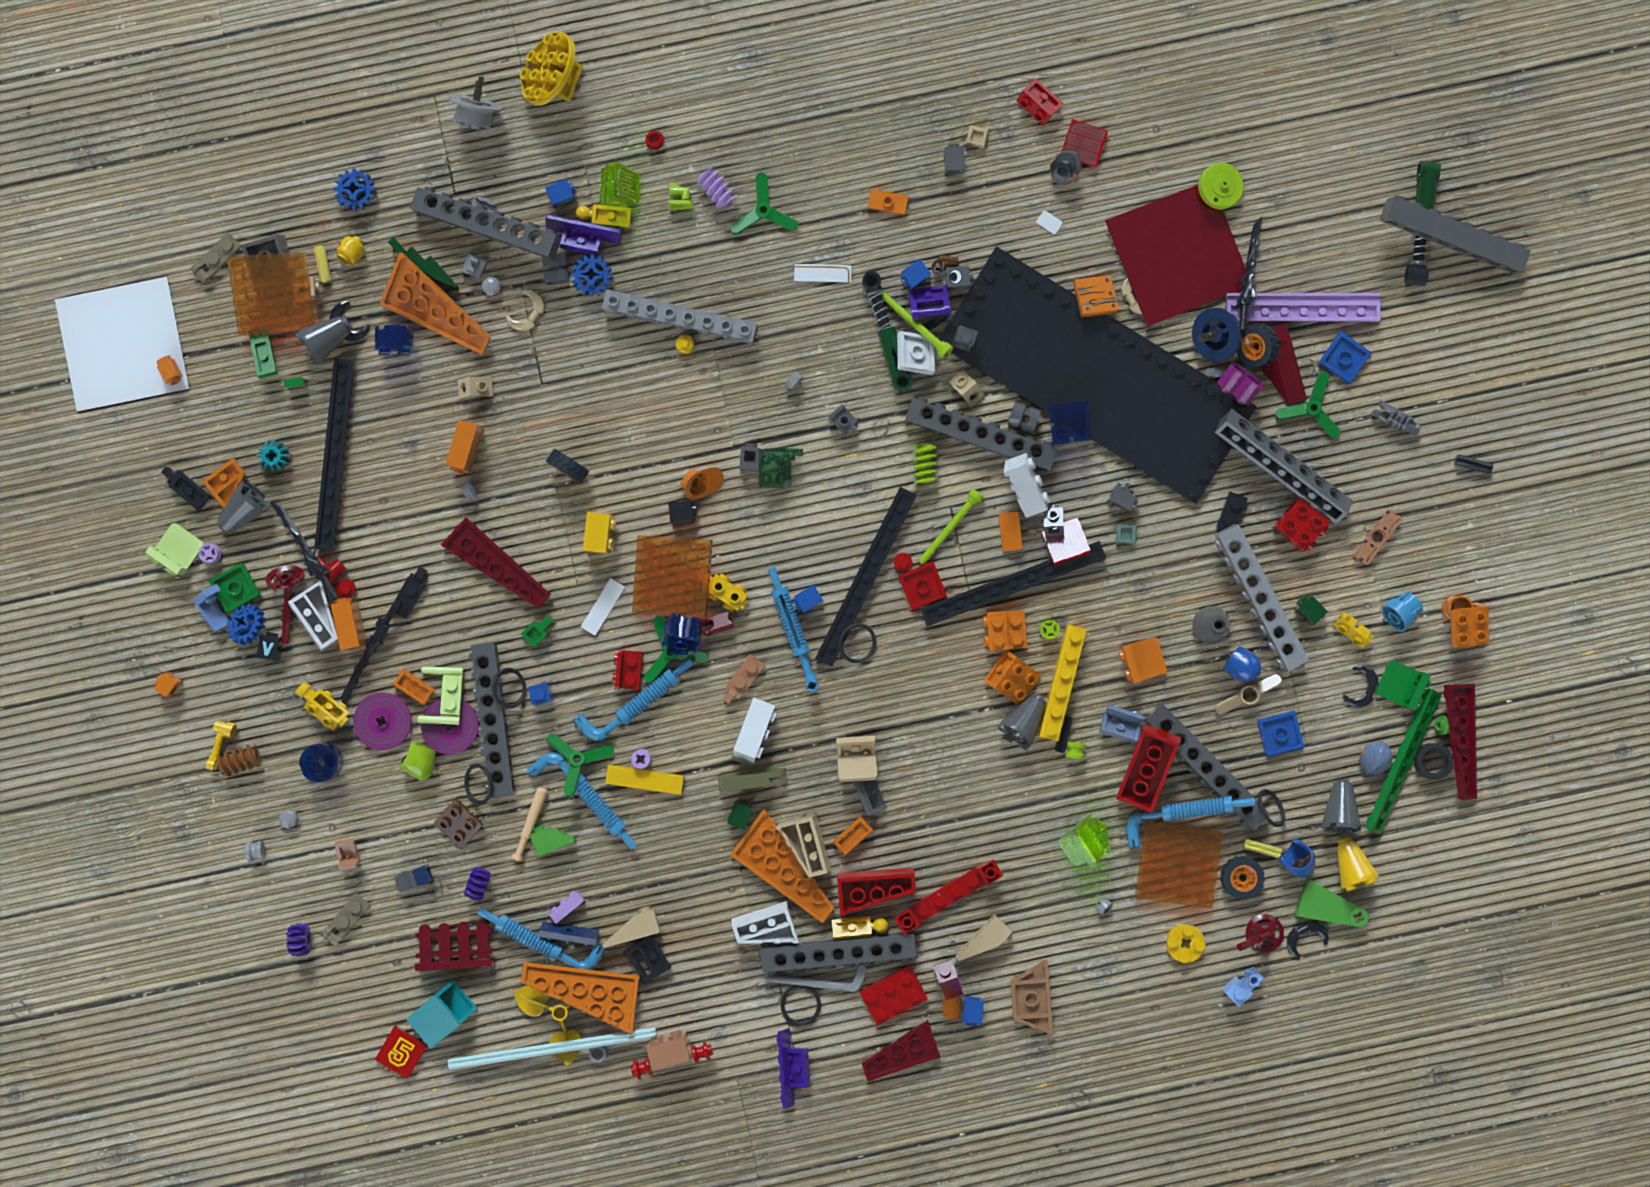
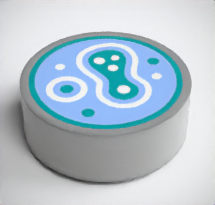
(468, 490)

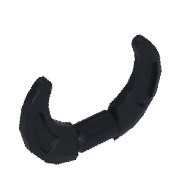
(354, 335)
(1373, 680)
(1312, 926)

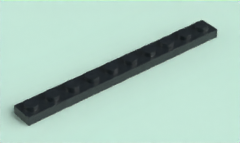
(334, 454)
(866, 575)
(1007, 586)

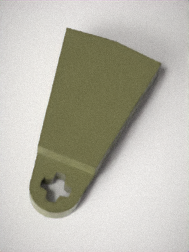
(748, 780)

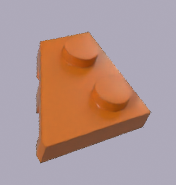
(224, 481)

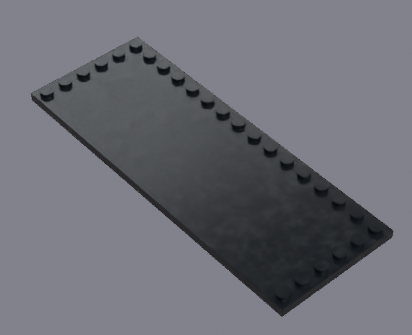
(1137, 394)

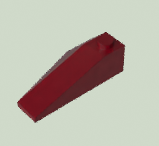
(1284, 371)

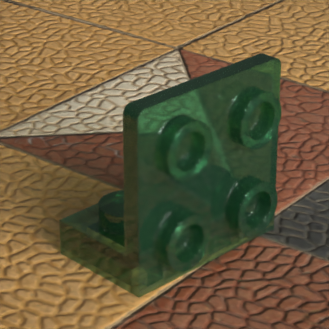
(776, 466)

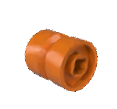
(1453, 603)

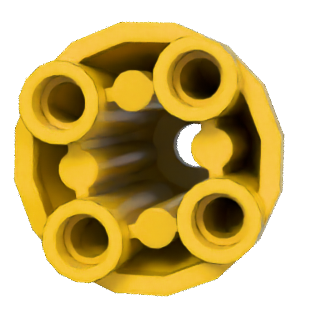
(1354, 865)

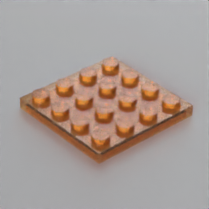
(271, 292)
(672, 575)
(1178, 864)

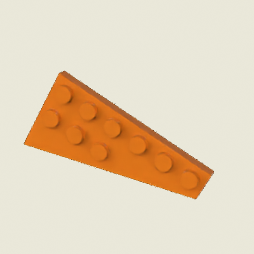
(423, 302)
(769, 857)
(596, 993)

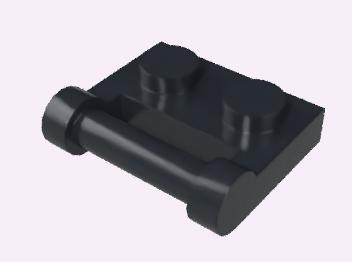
(653, 957)

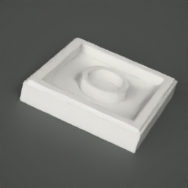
(915, 353)

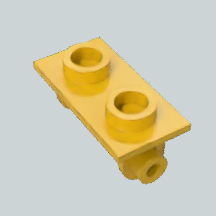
(1346, 625)

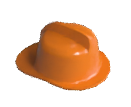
(701, 482)

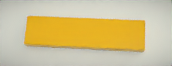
(644, 779)

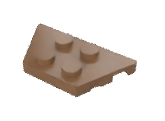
(1032, 998)

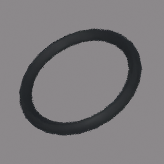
(841, 640)
(494, 688)
(489, 779)
(1263, 810)
(800, 1022)

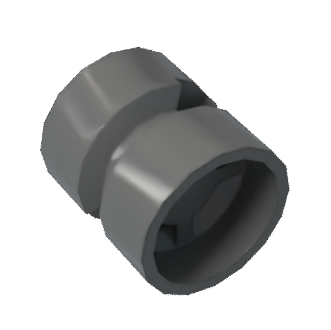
(555, 270)
(1017, 414)

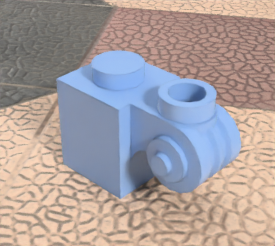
(1240, 990)

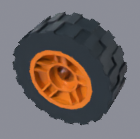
(1267, 350)
(567, 466)
(1252, 882)

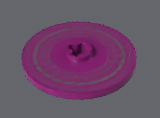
(395, 713)
(456, 739)

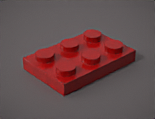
(893, 995)

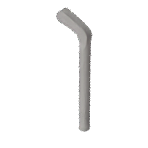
(852, 987)

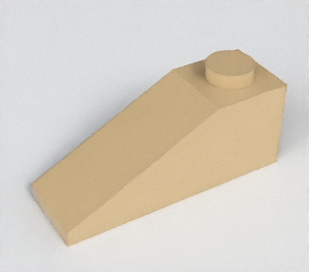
(640, 925)
(989, 936)

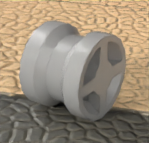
(255, 851)

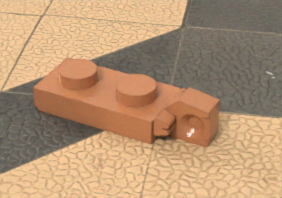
(743, 678)

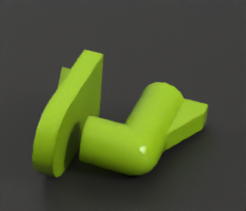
(684, 203)

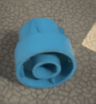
(1402, 611)

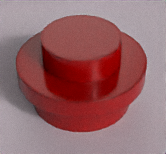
(654, 140)
(902, 562)
(346, 588)

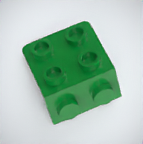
(1403, 685)

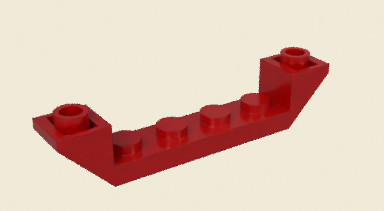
(947, 895)

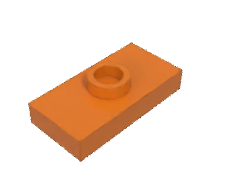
(887, 202)
(414, 687)
(852, 835)

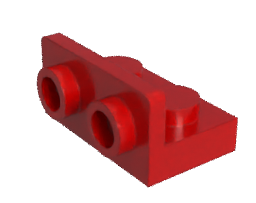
(1039, 101)
(628, 669)

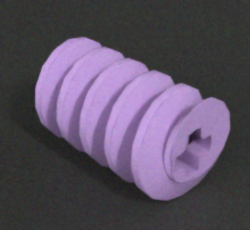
(716, 188)

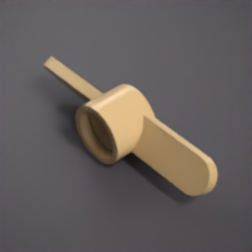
(1259, 689)

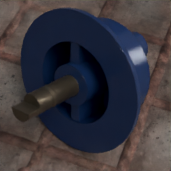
(1216, 334)

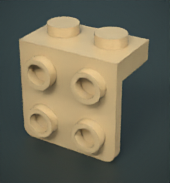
(856, 758)

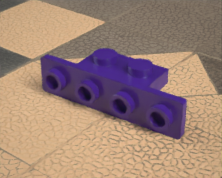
(582, 236)
(793, 1068)

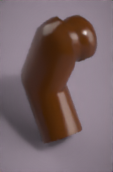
(944, 261)

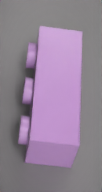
(566, 906)

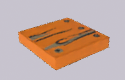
(1095, 296)

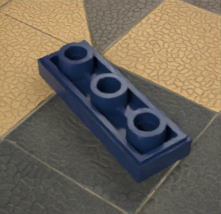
(569, 933)

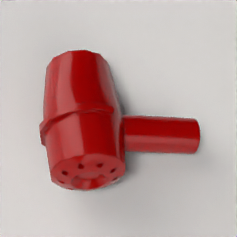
(337, 569)

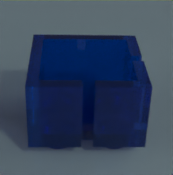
(1069, 421)

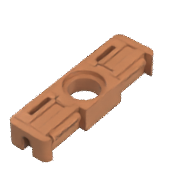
(1370, 548)

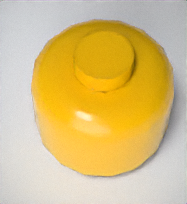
(685, 344)

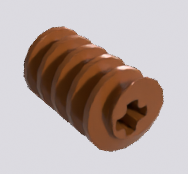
(240, 761)

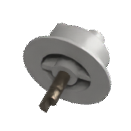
(474, 109)

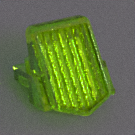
(619, 185)
(1086, 842)

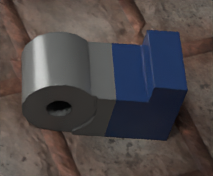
(414, 878)

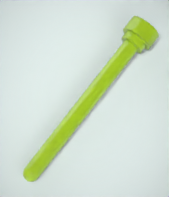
(943, 348)
(973, 498)

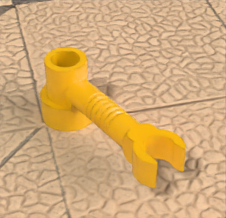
(223, 730)

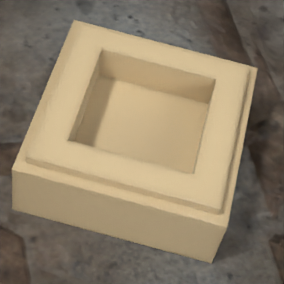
(976, 137)

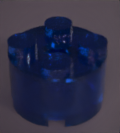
(394, 339)
(682, 634)
(311, 767)

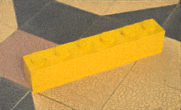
(1061, 682)

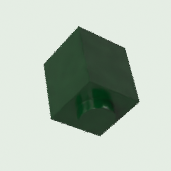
(1310, 609)
(740, 814)

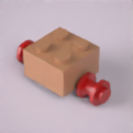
(669, 1052)

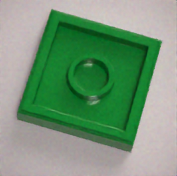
(236, 587)

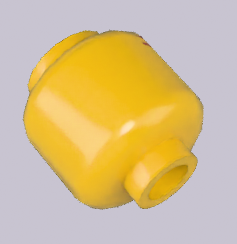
(350, 250)

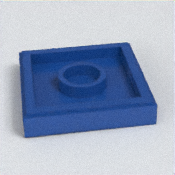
(1344, 357)
(1280, 733)

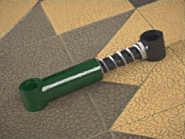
(1427, 176)
(887, 333)

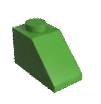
(549, 839)

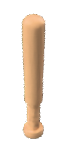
(533, 814)

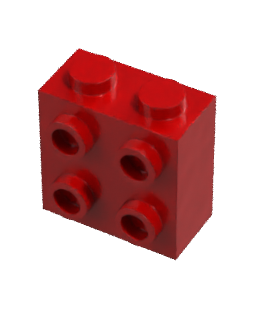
(1301, 525)

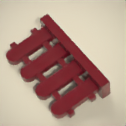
(444, 941)

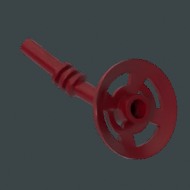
(286, 585)
(1262, 934)

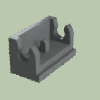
(870, 796)

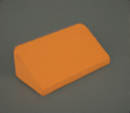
(1010, 531)

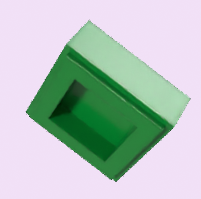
(295, 383)

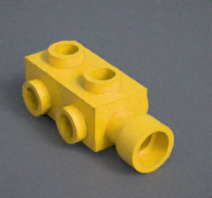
(726, 592)
(323, 706)

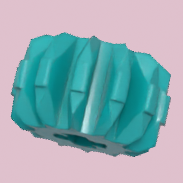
(270, 449)

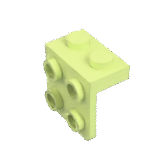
(176, 550)

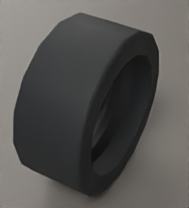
(1448, 761)

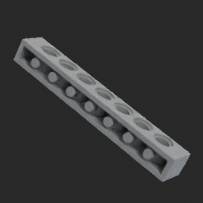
(679, 317)
(1296, 655)

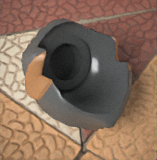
(1065, 167)

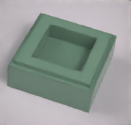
(1125, 534)

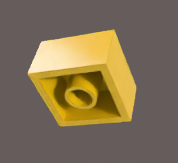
(599, 533)

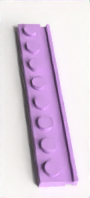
(1309, 307)

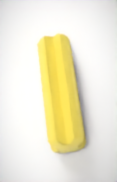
(322, 264)
(1262, 848)

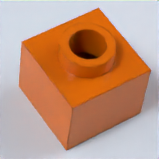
(167, 684)

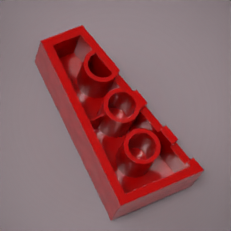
(873, 887)

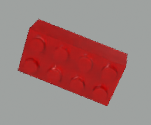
(1148, 768)

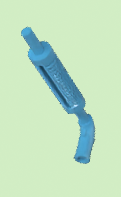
(793, 629)
(635, 706)
(588, 795)
(1183, 811)
(543, 946)

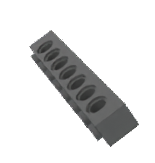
(545, 248)
(970, 437)
(1284, 466)
(476, 653)
(1157, 717)
(885, 941)

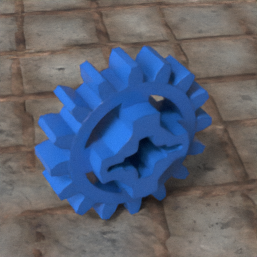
(355, 197)
(600, 276)
(242, 633)

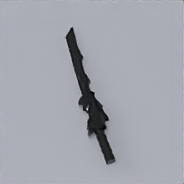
(1247, 282)
(309, 553)
(372, 644)

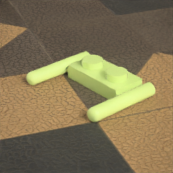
(450, 698)

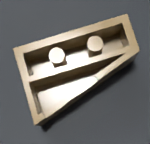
(806, 842)

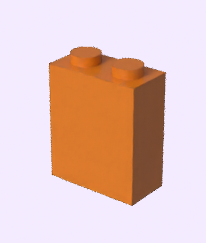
(464, 447)
(348, 624)

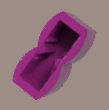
(1240, 384)

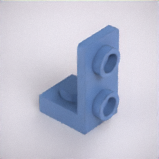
(210, 609)

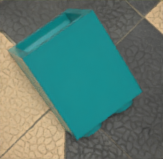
(441, 1014)

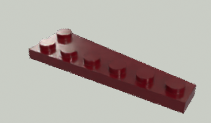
(485, 555)
(1462, 728)

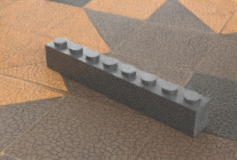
(1455, 235)

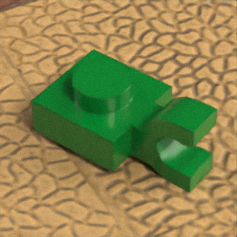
(536, 632)

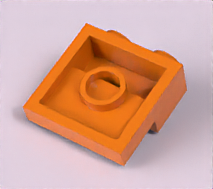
(1005, 630)

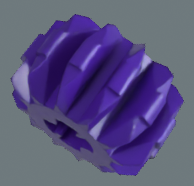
(477, 883)
(299, 939)

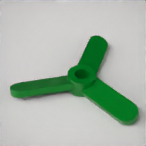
(763, 202)
(1304, 409)
(664, 659)
(575, 767)

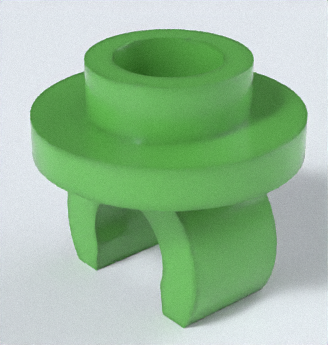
(1442, 725)

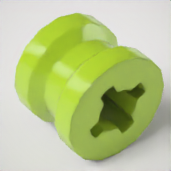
(1049, 627)
(1075, 750)

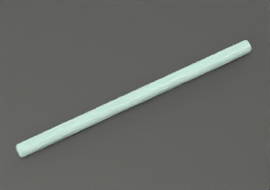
(551, 1048)

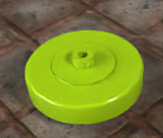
(1221, 186)

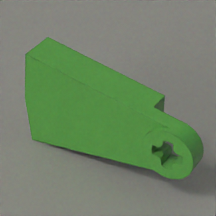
(1323, 905)

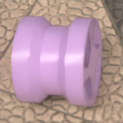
(206, 551)
(641, 758)

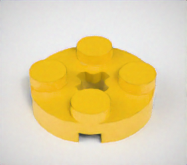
(1174, 942)

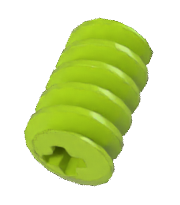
(925, 463)

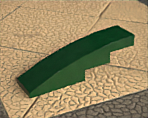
(428, 266)

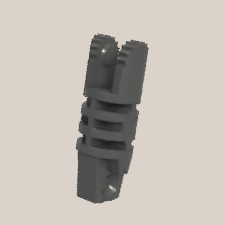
(1397, 419)

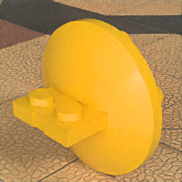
(551, 70)

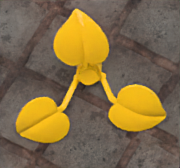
(533, 1003)

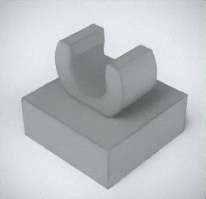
(474, 266)

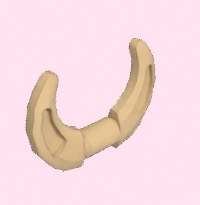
(1126, 291)
(526, 325)

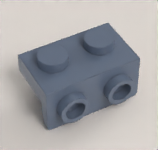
(1121, 723)

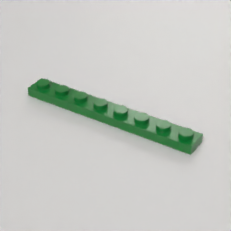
(1403, 761)

